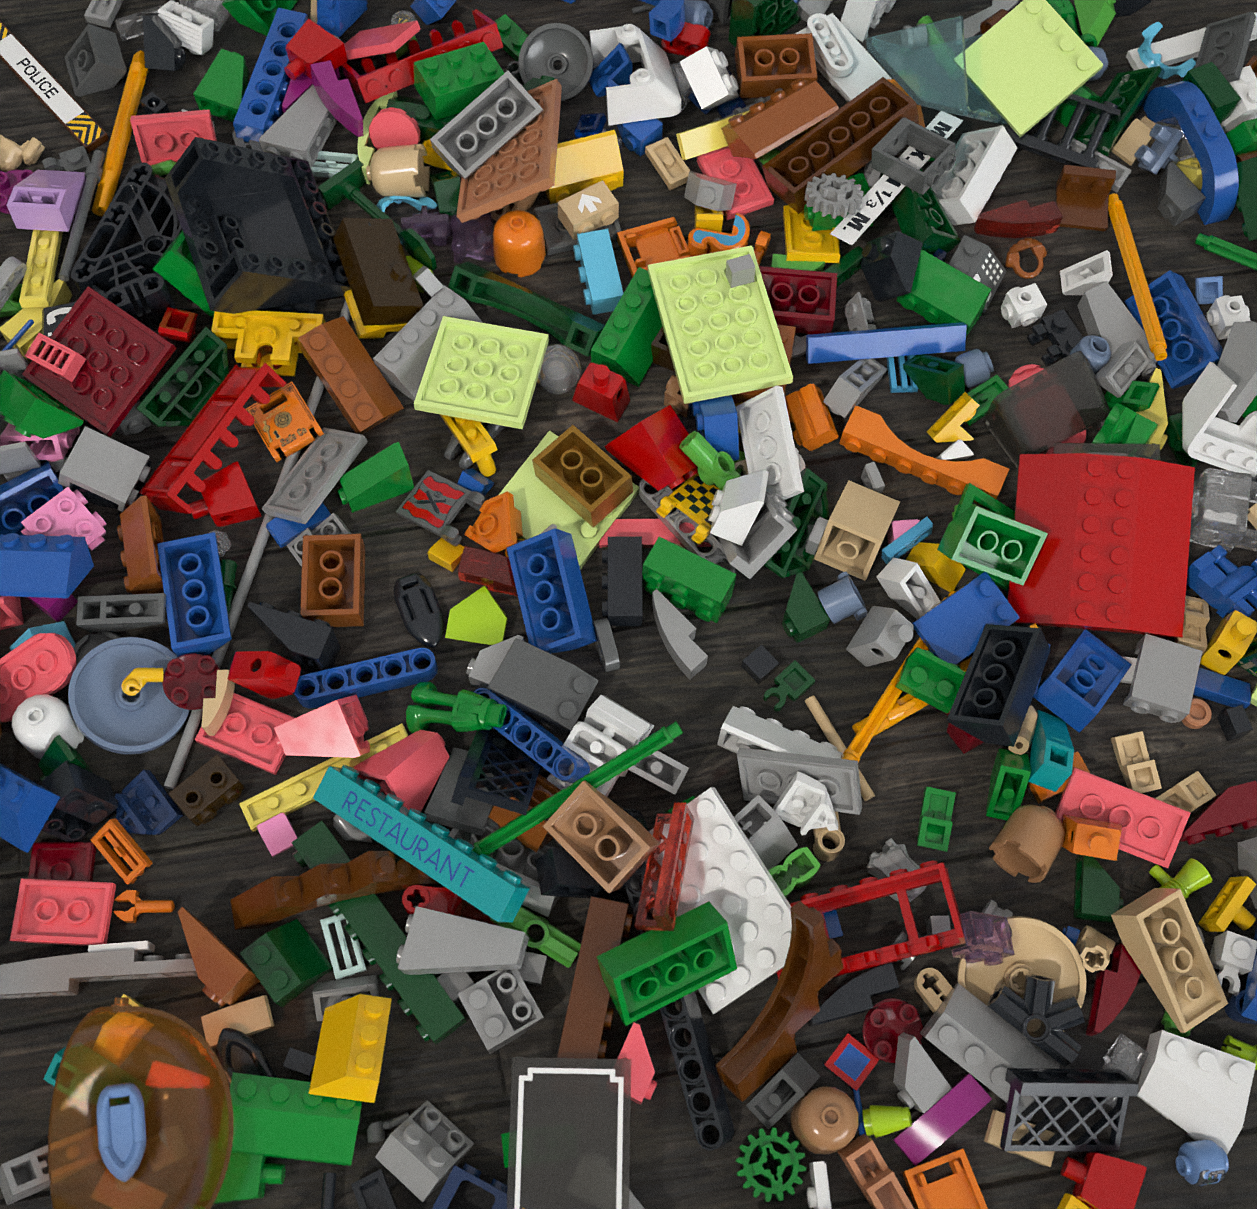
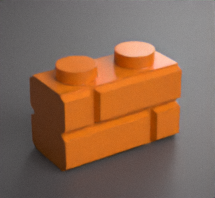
(810, 417)

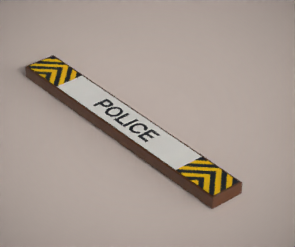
(50, 92)

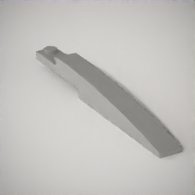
(63, 973)

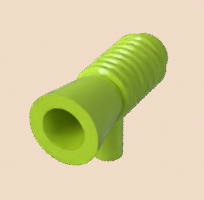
(1189, 878)

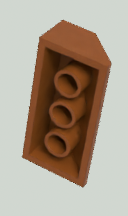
(778, 119)
(349, 374)

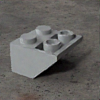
(765, 832)
(500, 1008)
(424, 1150)

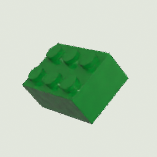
(455, 78)
(688, 580)

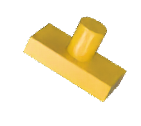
(1229, 907)

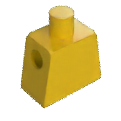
(1232, 635)

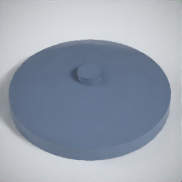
(108, 714)

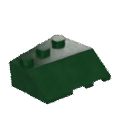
(761, 18)

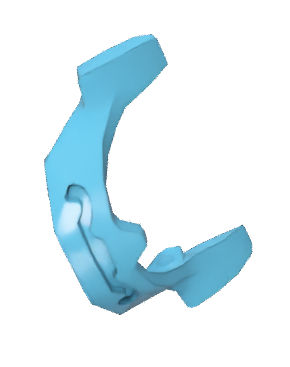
(1153, 60)
(386, 201)

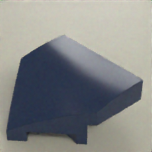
(146, 806)

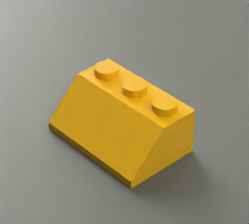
(585, 163)
(351, 1048)

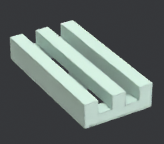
(330, 167)
(350, 970)

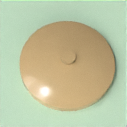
(1038, 951)

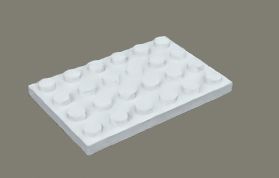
(736, 882)

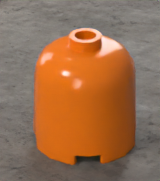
(518, 243)

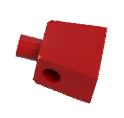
(312, 46)
(602, 392)
(226, 498)
(275, 676)
(1105, 1181)

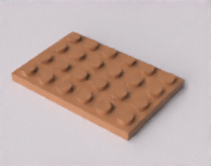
(520, 166)

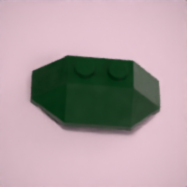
(187, 382)
(806, 509)

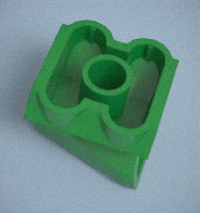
(1125, 427)

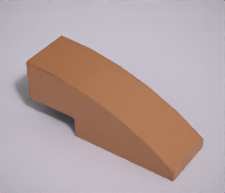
(873, 1175)

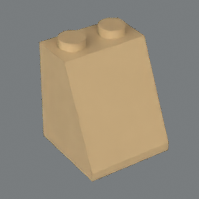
(856, 530)

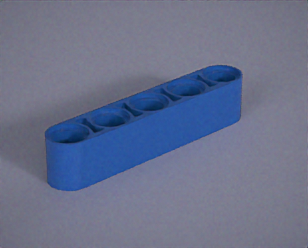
(353, 672)
(539, 742)

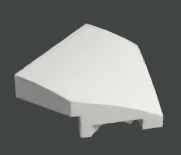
(806, 805)

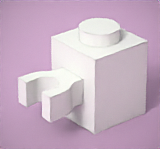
(1232, 957)

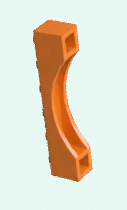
(871, 436)

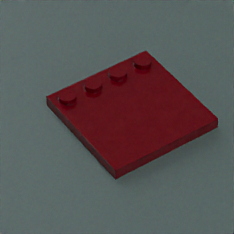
(118, 364)

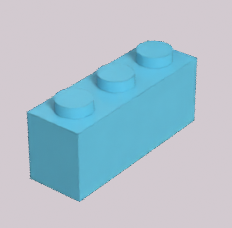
(598, 271)

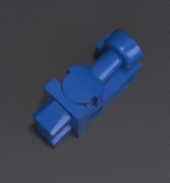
(1223, 586)

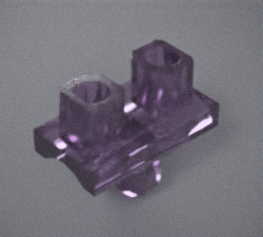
(429, 225)

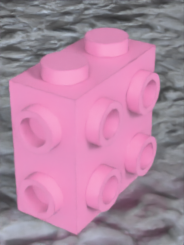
(50, 449)
(67, 516)

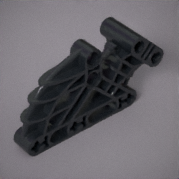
(125, 269)

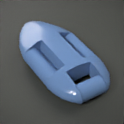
(121, 1130)

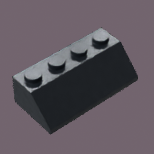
(1000, 683)

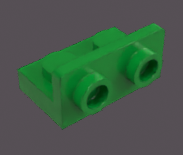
(930, 679)

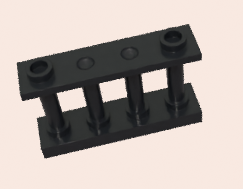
(1062, 151)

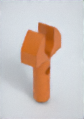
(761, 245)
(141, 906)

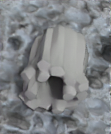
(893, 858)

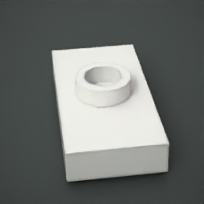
(818, 1194)

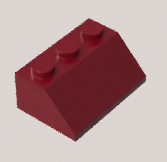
(801, 298)

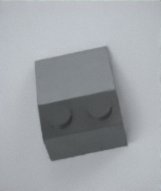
(543, 685)

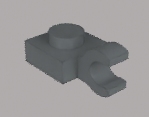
(71, 161)

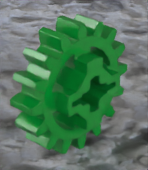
(774, 1180)

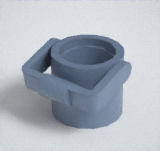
(842, 599)

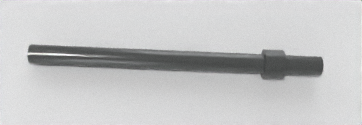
(93, 175)

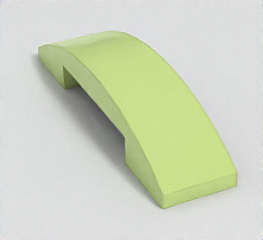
(365, 145)

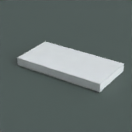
(864, 69)
(770, 442)

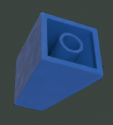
(339, 15)

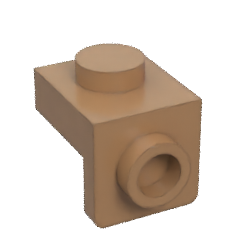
(674, 398)

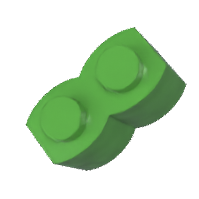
(796, 871)

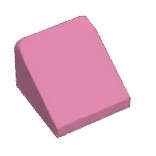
(899, 527)
(277, 834)

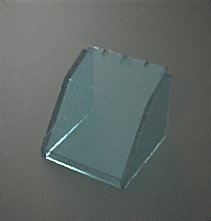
(932, 67)

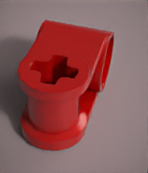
(689, 40)
(434, 898)

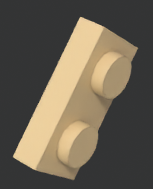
(668, 163)

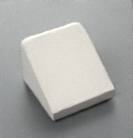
(956, 452)

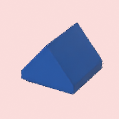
(475, 481)

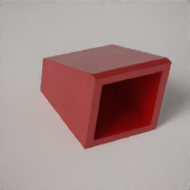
(654, 450)

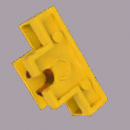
(265, 337)

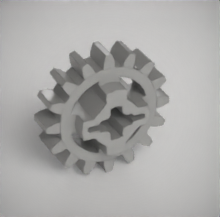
(833, 195)

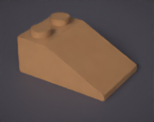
(601, 836)

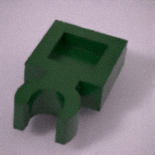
(791, 683)

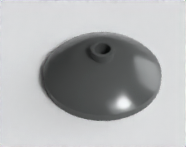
(557, 44)

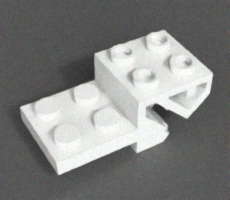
(604, 735)

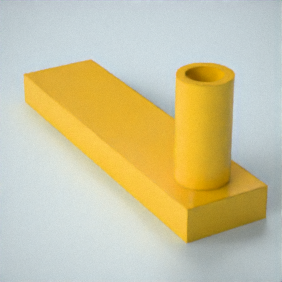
(474, 441)

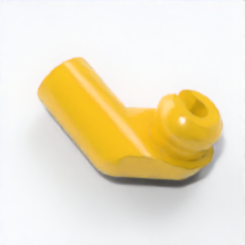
(139, 677)

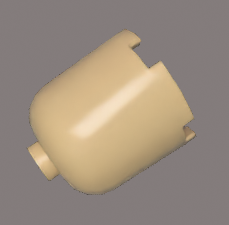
(400, 171)

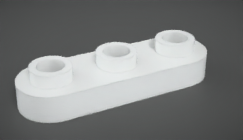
(838, 58)

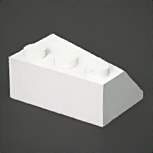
(1196, 1087)

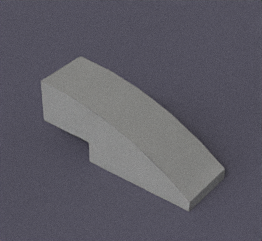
(678, 636)

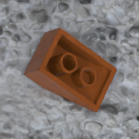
(220, 969)

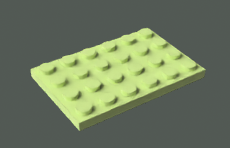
(718, 334)

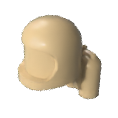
(13, 155)

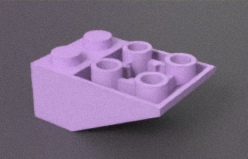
(46, 200)

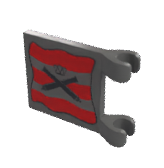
(436, 503)

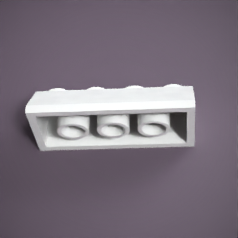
(977, 170)
(749, 731)

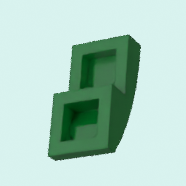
(1136, 397)
(935, 819)

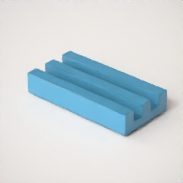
(903, 377)
(907, 540)

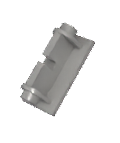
(859, 314)

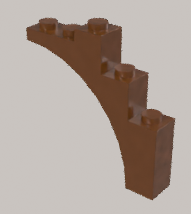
(323, 885)
(794, 1001)

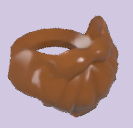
(1012, 258)

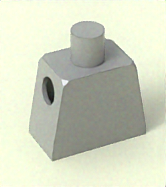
(880, 636)

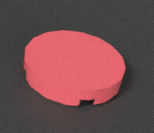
(393, 128)

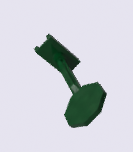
(347, 184)

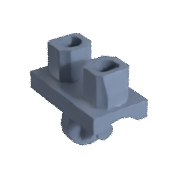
(1162, 149)

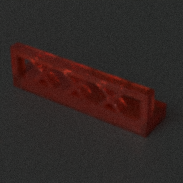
(669, 874)

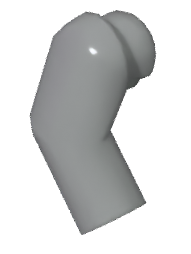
(348, 831)

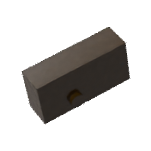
(377, 271)

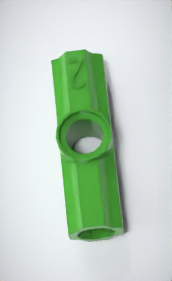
(712, 466)
(554, 943)

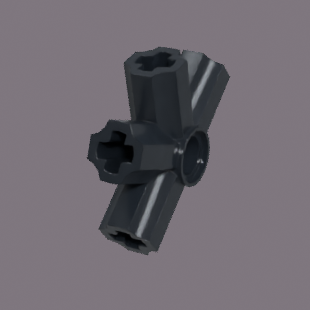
(1038, 1005)

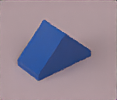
(615, 67)

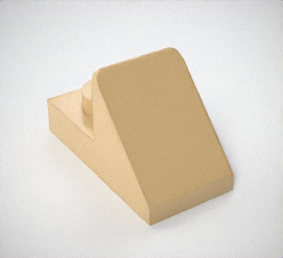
(1133, 138)

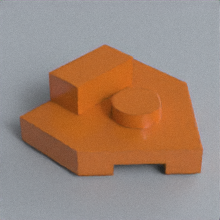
(497, 524)

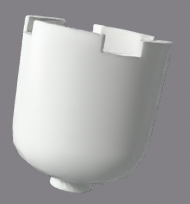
(41, 720)

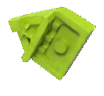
(477, 619)

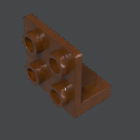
(1084, 197)

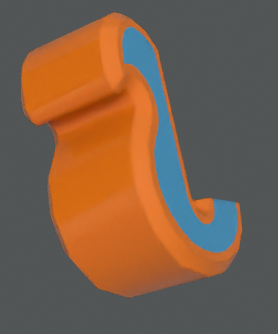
(707, 241)

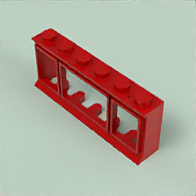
(401, 73)
(204, 432)
(898, 883)

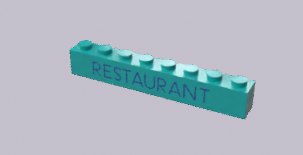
(422, 844)

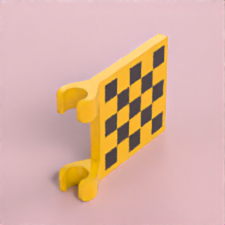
(695, 501)

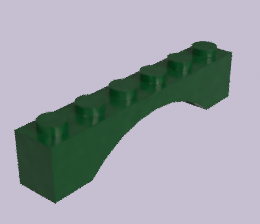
(495, 291)

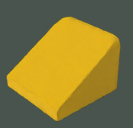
(446, 554)

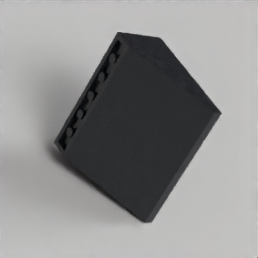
(254, 227)

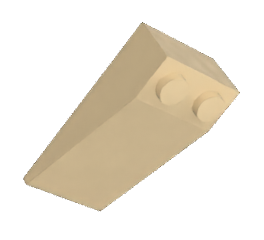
(1171, 955)

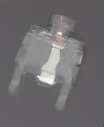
(1222, 510)

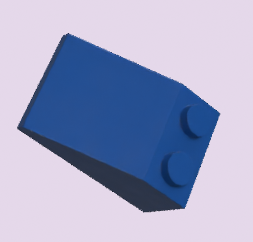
(957, 622)
(1082, 681)

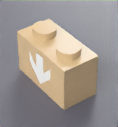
(588, 209)

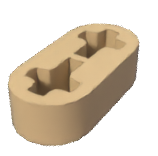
(928, 995)

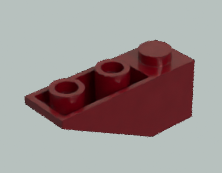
(1226, 811)

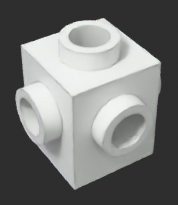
(1023, 305)
(1225, 312)

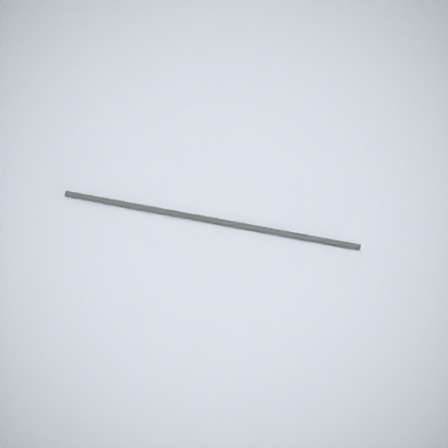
(241, 594)

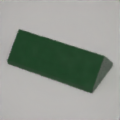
(1127, 92)

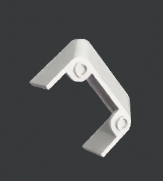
(651, 89)
(1213, 438)

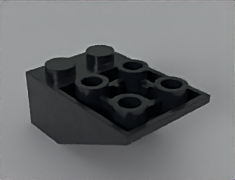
(304, 641)

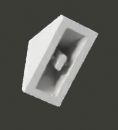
(1086, 274)

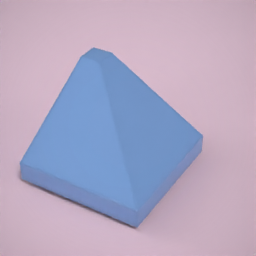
(1208, 289)

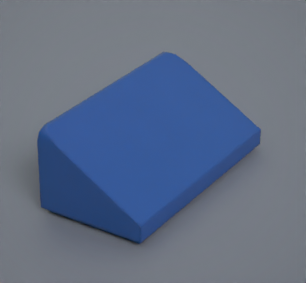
(1222, 689)

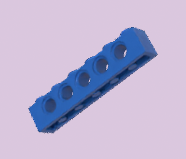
(268, 82)

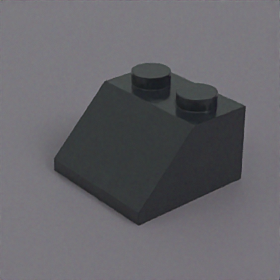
(891, 265)

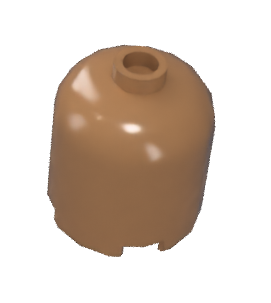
(1029, 842)
(824, 1120)

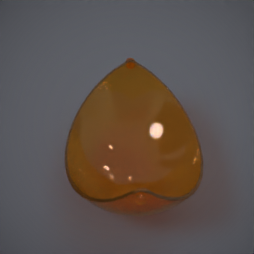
(184, 1112)

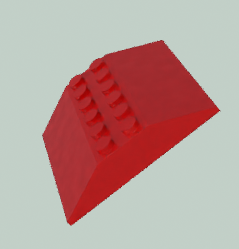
(1111, 543)

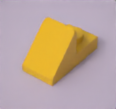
(948, 426)

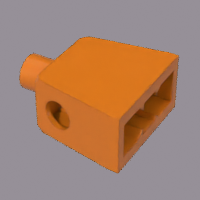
(1091, 837)

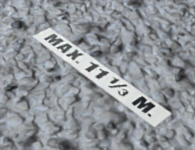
(887, 188)

